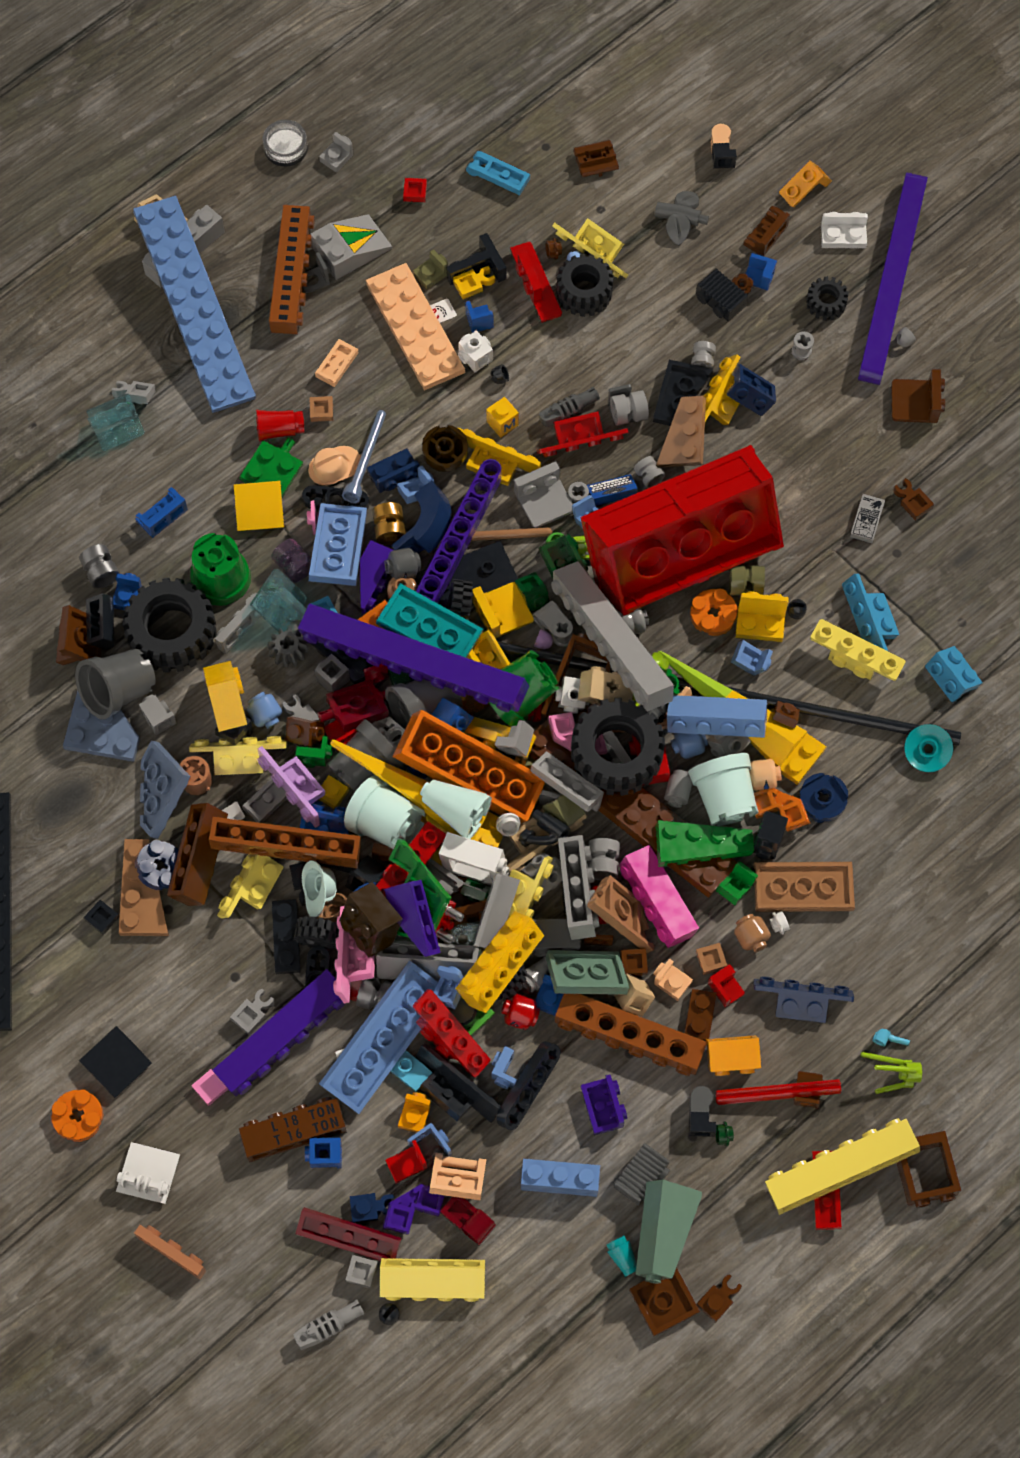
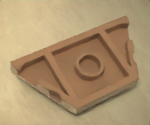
(622, 911)

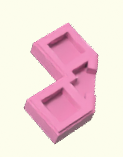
(562, 732)

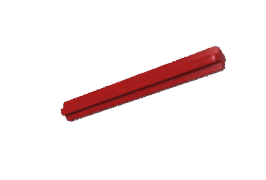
(777, 1092)

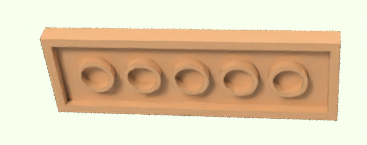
(415, 326)

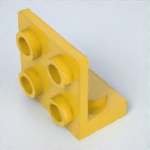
(502, 609)
(761, 616)

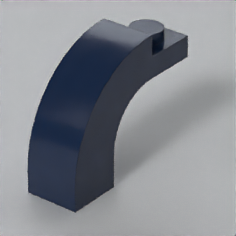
(432, 522)

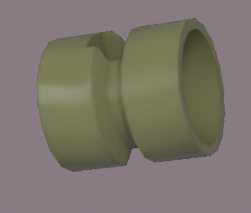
(746, 580)

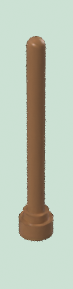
(510, 534)

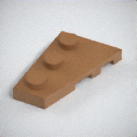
(686, 434)

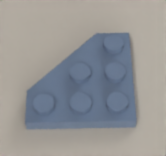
(100, 737)
(161, 788)

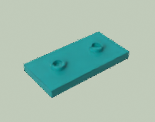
(428, 622)

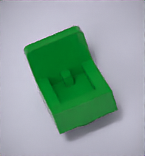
(313, 756)
(737, 883)

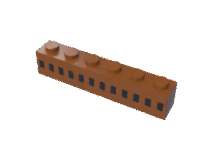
(290, 269)

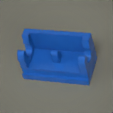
(162, 513)

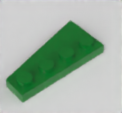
(689, 842)

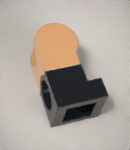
(721, 153)

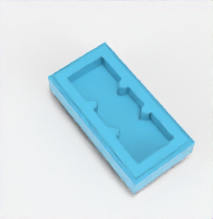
(411, 1071)

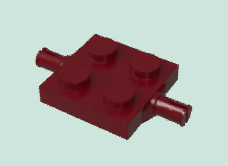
(354, 705)

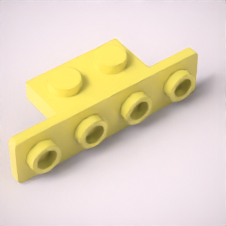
(596, 242)
(856, 653)
(237, 758)
(251, 884)
(530, 889)

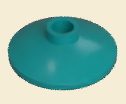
(931, 735)

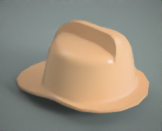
(333, 465)

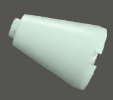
(457, 805)

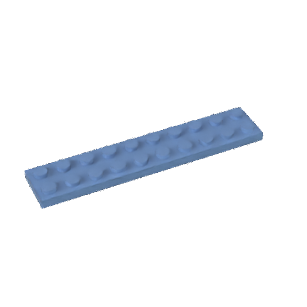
(194, 304)

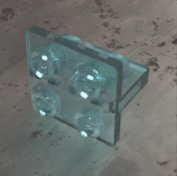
(115, 422)
(279, 601)

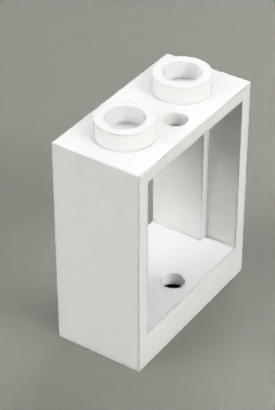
(472, 858)

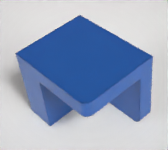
(761, 270)
(479, 317)

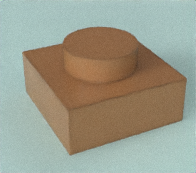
(321, 408)
(711, 958)

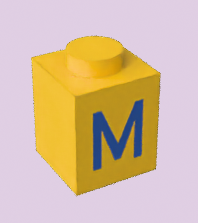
(502, 417)

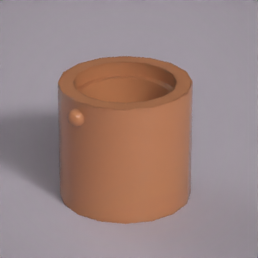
(200, 775)

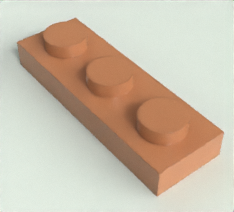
(170, 1250)

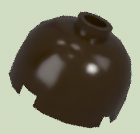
(445, 448)

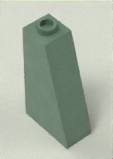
(664, 1228)

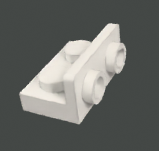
(844, 230)

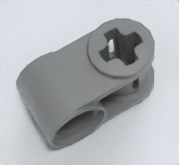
(554, 621)

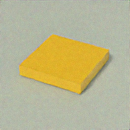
(259, 506)

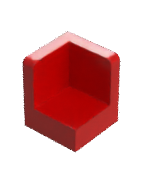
(726, 986)

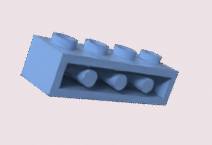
(717, 716)

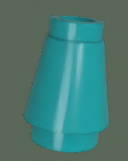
(622, 1254)

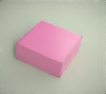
(209, 1087)

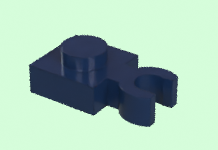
(366, 1207)

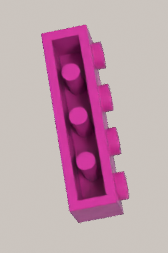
(658, 897)

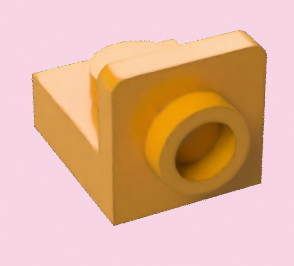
(414, 1112)

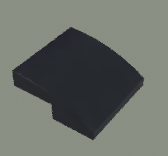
(115, 1061)

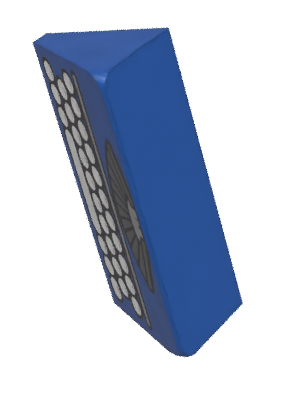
(612, 489)

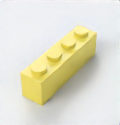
(432, 1279)

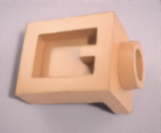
(671, 980)

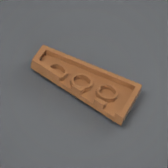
(139, 906)

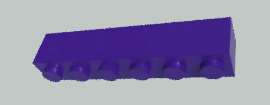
(279, 1034)

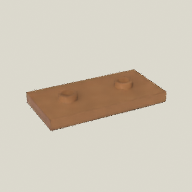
(804, 886)

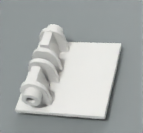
(147, 1173)

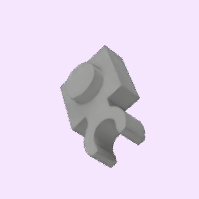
(139, 392)
(297, 710)
(250, 1014)

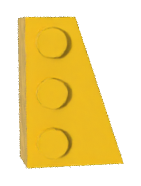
(224, 692)

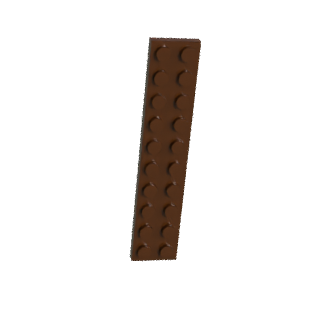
(638, 817)

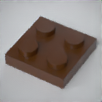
(664, 1303)

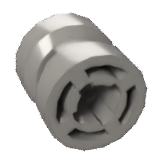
(703, 354)
(649, 472)

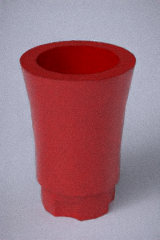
(278, 423)

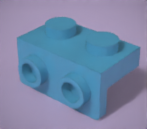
(952, 673)

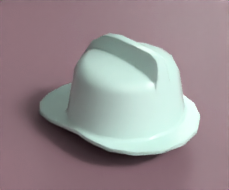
(318, 886)

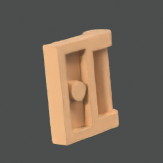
(457, 1182)

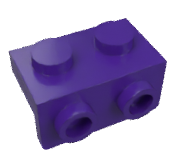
(603, 1105)

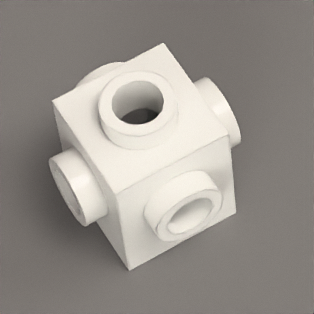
(475, 351)
(568, 686)

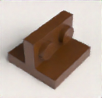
(73, 637)

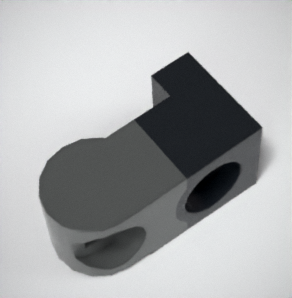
(699, 1113)

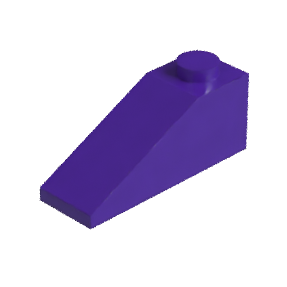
(412, 906)

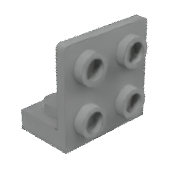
(543, 495)

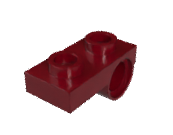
(468, 1219)

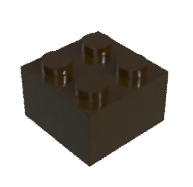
(370, 919)

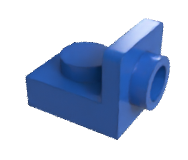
(126, 587)
(547, 999)

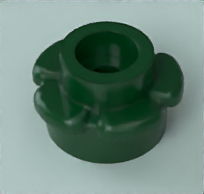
(724, 1134)

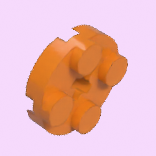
(708, 623)
(63, 1110)

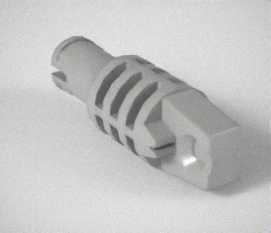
(327, 1325)

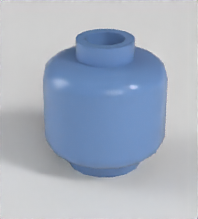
(264, 710)
(689, 744)

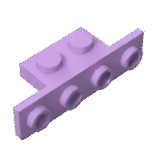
(297, 782)

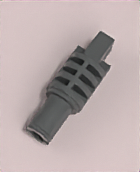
(568, 407)

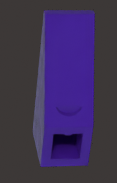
(372, 574)

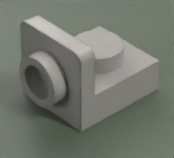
(337, 153)

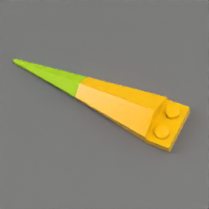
(788, 747)

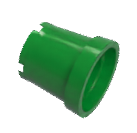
(229, 579)
(540, 682)

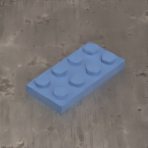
(337, 544)

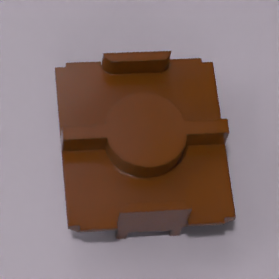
(596, 158)

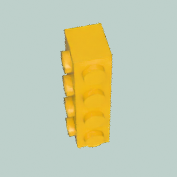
(499, 962)

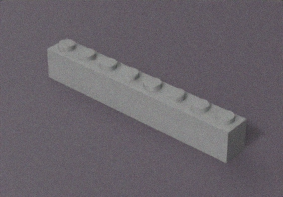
(612, 636)

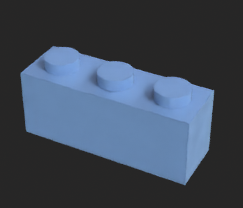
(560, 1177)

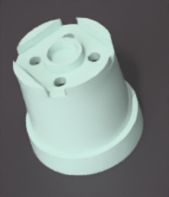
(725, 788)
(382, 813)

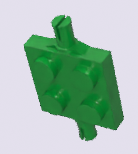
(272, 464)

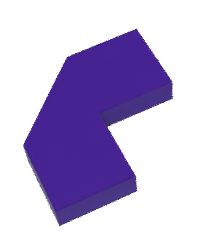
(402, 1209)

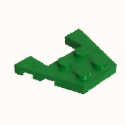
(435, 893)

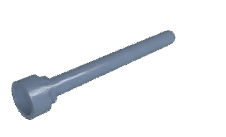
(352, 491)

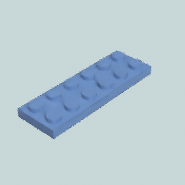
(379, 1040)

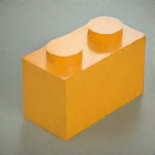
(733, 1054)

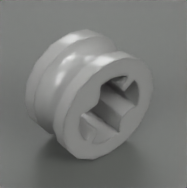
(577, 486)

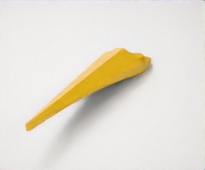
(411, 786)

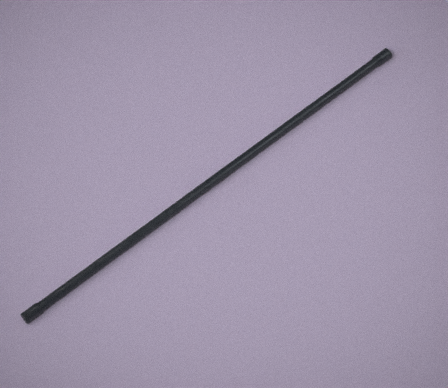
(804, 707)

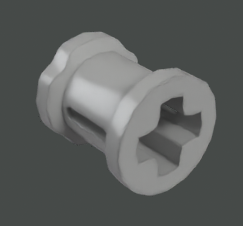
(802, 345)

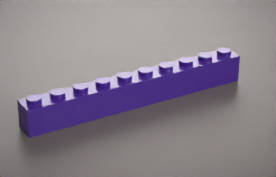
(414, 658)

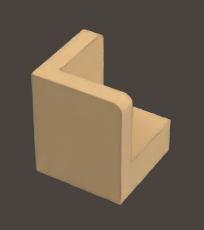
(638, 996)

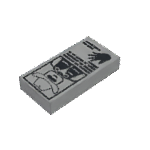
(867, 518)

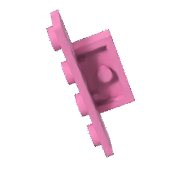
(351, 963)

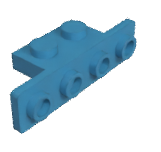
(870, 612)

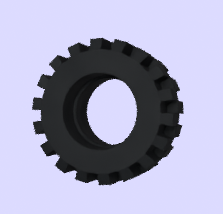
(581, 300)

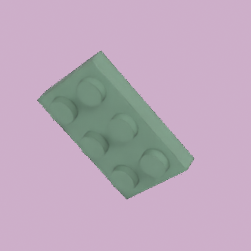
(587, 972)

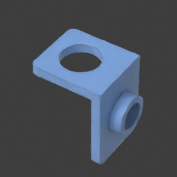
(439, 1135)

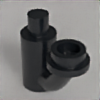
(550, 824)

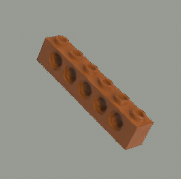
(285, 842)
(645, 1029)

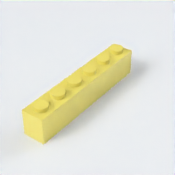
(842, 1166)

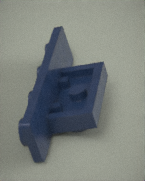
(802, 1001)

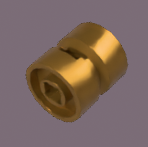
(388, 523)

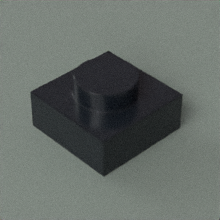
(101, 917)

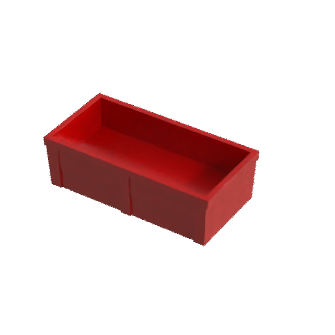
(683, 530)

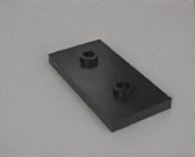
(485, 567)

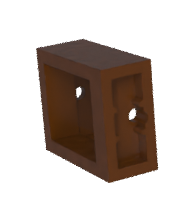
(945, 1194)

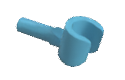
(883, 1035)

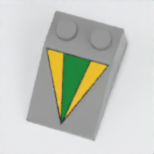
(349, 244)

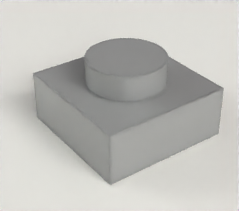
(361, 1271)

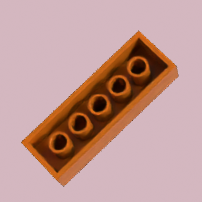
(468, 763)

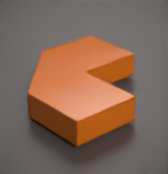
(788, 806)

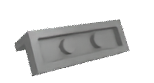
(568, 782)
(496, 908)

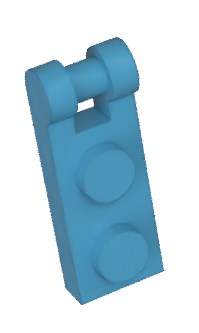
(498, 172)

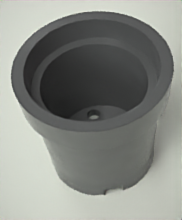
(113, 681)
(415, 696)
(370, 742)

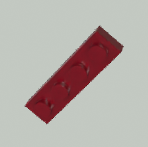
(347, 1235)

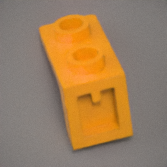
(803, 183)

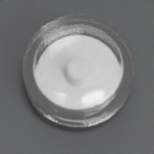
(285, 143)

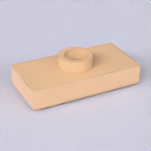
(336, 363)

